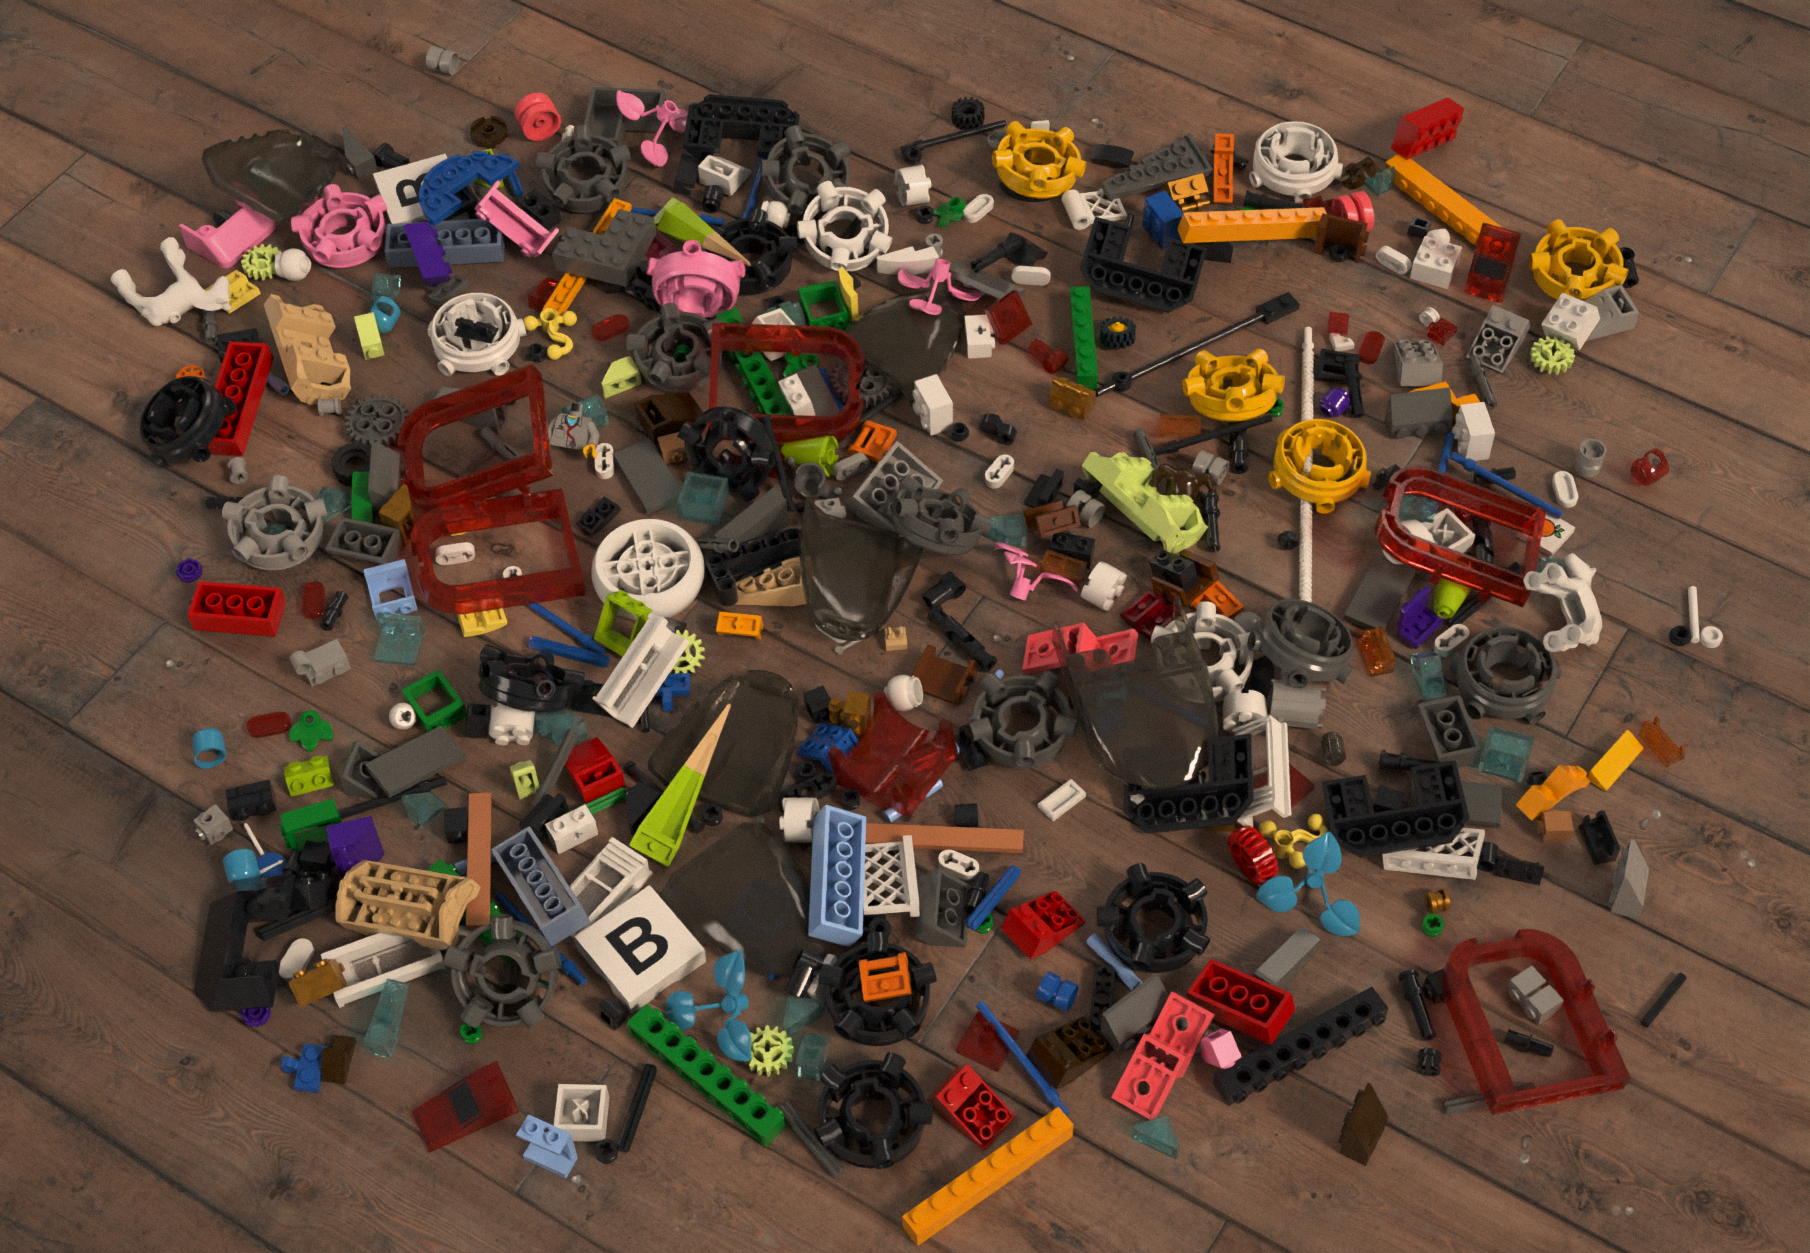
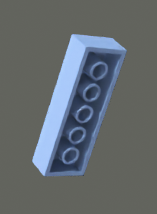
(837, 876)

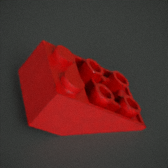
(593, 770)
(1041, 924)
(971, 1106)

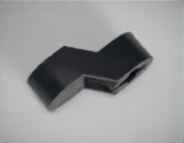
(1003, 432)

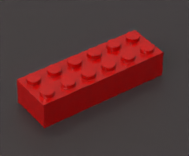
(244, 381)

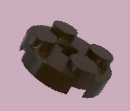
(489, 139)
(1357, 173)

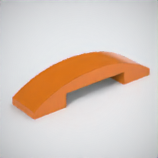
(1223, 169)

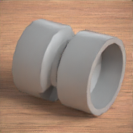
(446, 60)
(1590, 458)
(1208, 464)
(1088, 510)

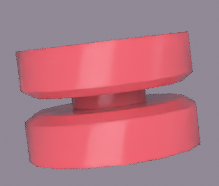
(537, 116)
(1354, 207)

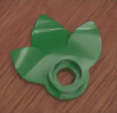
(950, 211)
(799, 363)
(310, 733)

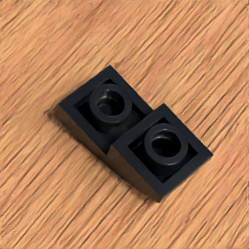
(1115, 155)
(645, 292)
(599, 517)

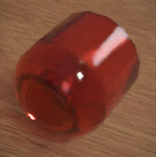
(1643, 471)

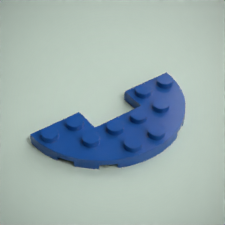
(454, 174)

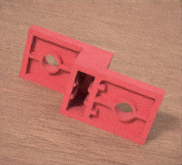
(1077, 639)
(1163, 1056)

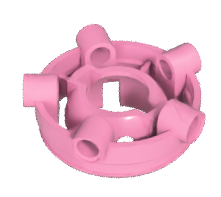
(331, 214)
(704, 277)

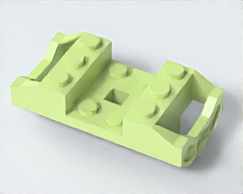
(1159, 516)

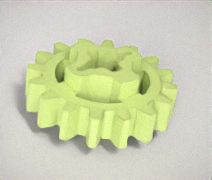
(260, 262)
(1543, 351)
(694, 661)
(779, 1052)

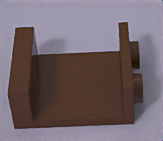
(1343, 231)
(1051, 518)
(1206, 573)
(944, 678)

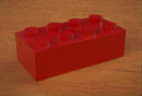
(1427, 128)
(237, 608)
(1242, 1001)

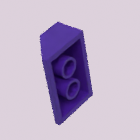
(428, 253)
(354, 842)

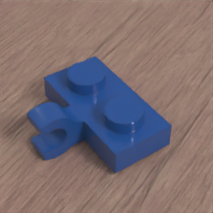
(674, 685)
(307, 1069)

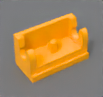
(739, 624)

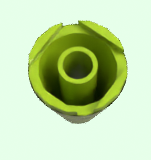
(813, 450)
(1448, 598)

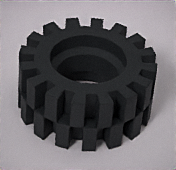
(967, 106)

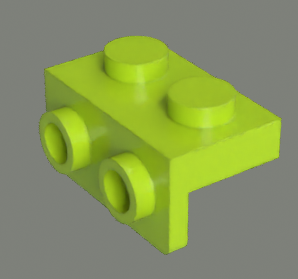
(308, 775)

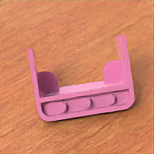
(514, 222)
(232, 239)

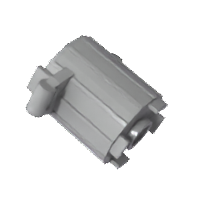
(1295, 705)

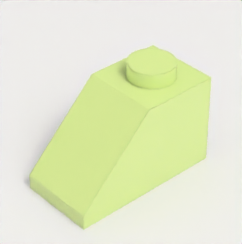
(369, 336)
(620, 377)
(525, 778)

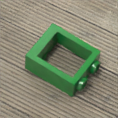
(828, 291)
(444, 717)
(307, 818)

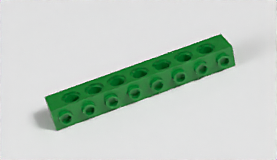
(756, 374)
(762, 1129)

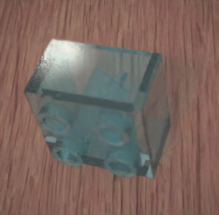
(703, 498)
(1505, 754)

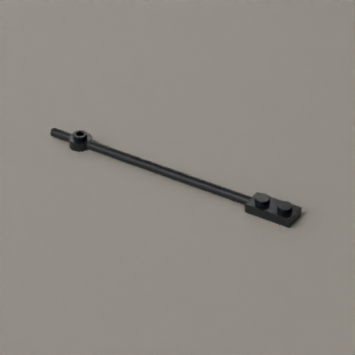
(1267, 312)

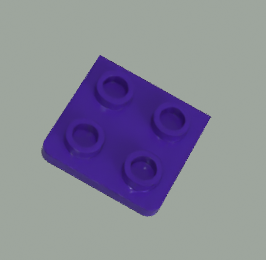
(1417, 620)

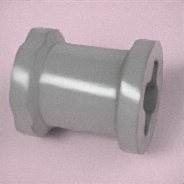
(936, 241)
(329, 406)
(237, 468)

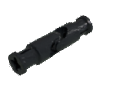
(1238, 450)
(1483, 540)
(959, 636)

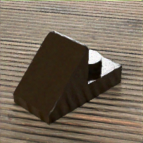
(337, 1059)

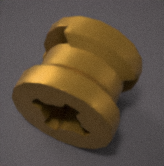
(1437, 901)

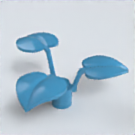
(1321, 857)
(735, 1037)

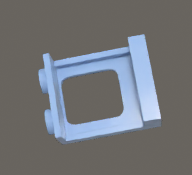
(386, 578)
(549, 1149)

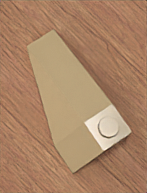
(774, 587)

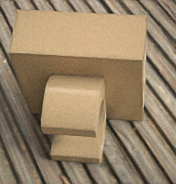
(895, 638)

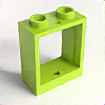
(605, 632)

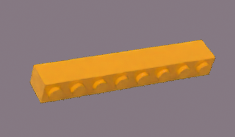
(1438, 198)
(1249, 225)
(987, 1176)

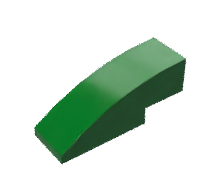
(361, 503)

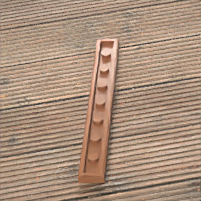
(948, 837)
(479, 858)

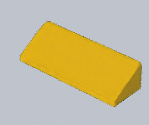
(1615, 761)

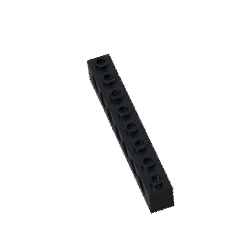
(1366, 1002)

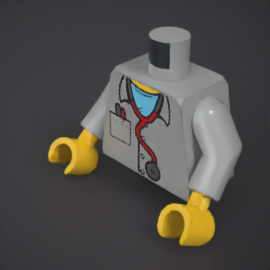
(574, 431)

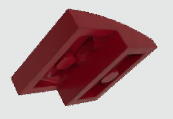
(1147, 613)

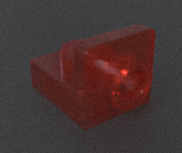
(1338, 323)
(1441, 331)

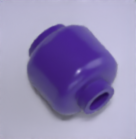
(1334, 402)

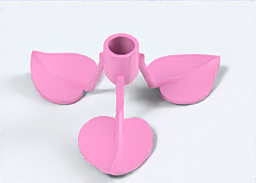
(633, 108)
(940, 273)
(1022, 585)

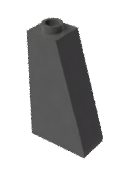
(493, 418)
(759, 520)
(1289, 959)

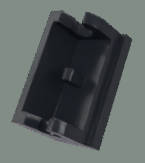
(686, 174)
(1599, 838)

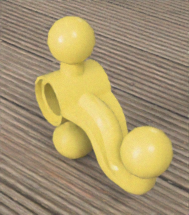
(550, 324)
(1268, 829)

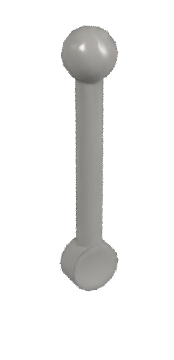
(839, 650)

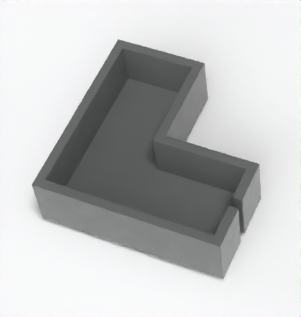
(607, 120)
(607, 256)

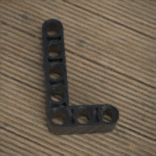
(749, 556)

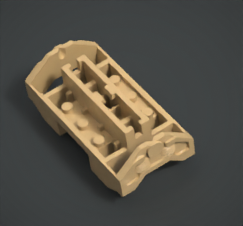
(306, 350)
(427, 914)

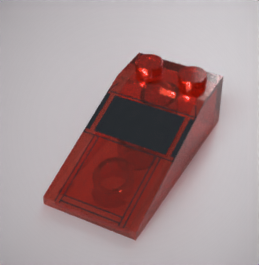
(1492, 263)
(465, 1107)

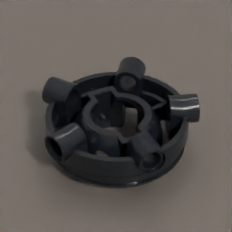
(751, 236)
(201, 418)
(735, 425)
(525, 683)
(1156, 892)
(885, 1023)
(842, 1126)

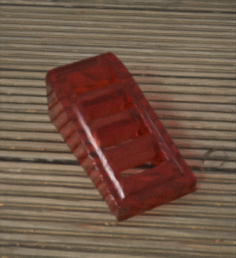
(541, 294)

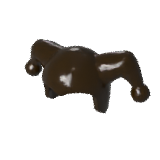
(1182, 481)

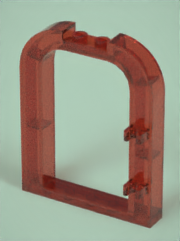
(796, 340)
(461, 405)
(1449, 563)
(498, 592)
(1579, 1003)

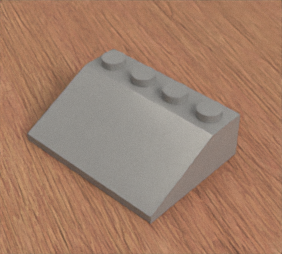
(876, 493)

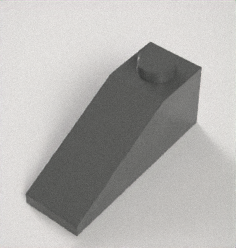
(359, 159)

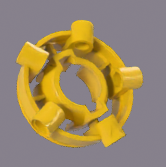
(1045, 148)
(1578, 246)
(1245, 397)
(1321, 484)

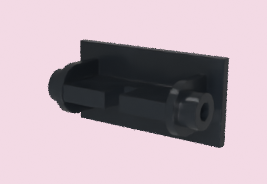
(475, 331)
(970, 751)
(1519, 870)

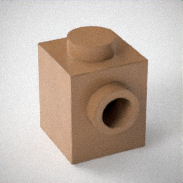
(672, 448)
(1555, 826)

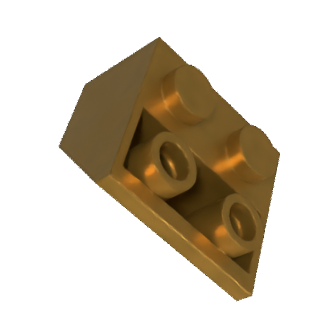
(399, 513)

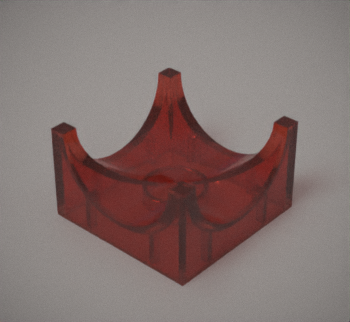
(895, 759)

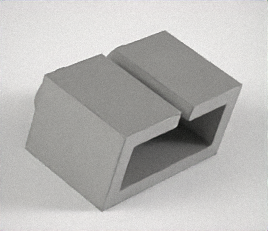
(1537, 1002)

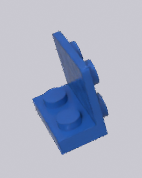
(823, 739)

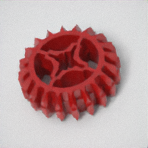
(1252, 855)

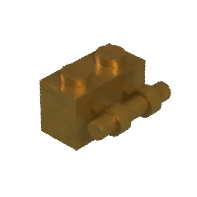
(1188, 188)
(1071, 398)
(853, 713)
(318, 982)

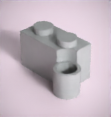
(321, 662)

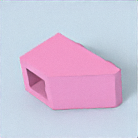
(1220, 1049)

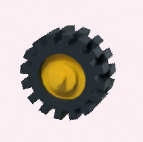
(1117, 332)

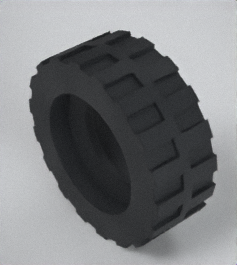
(344, 455)

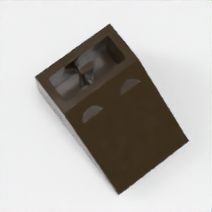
(666, 413)
(1068, 1052)
(1363, 1126)

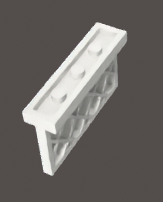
(1440, 864)
(908, 878)

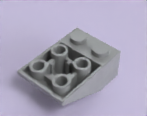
(1615, 312)
(1499, 338)
(1417, 363)
(1629, 882)

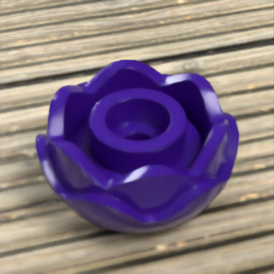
(189, 570)
(256, 1020)

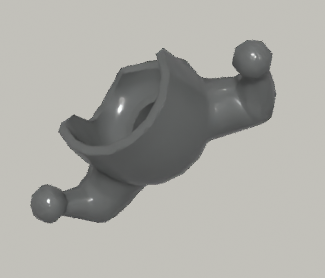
(811, 480)

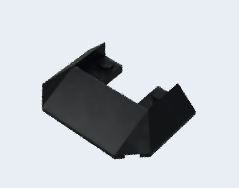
(737, 119)
(1113, 277)
(1200, 804)
(1434, 822)
(221, 977)

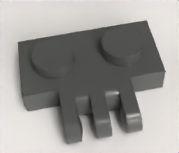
(447, 290)

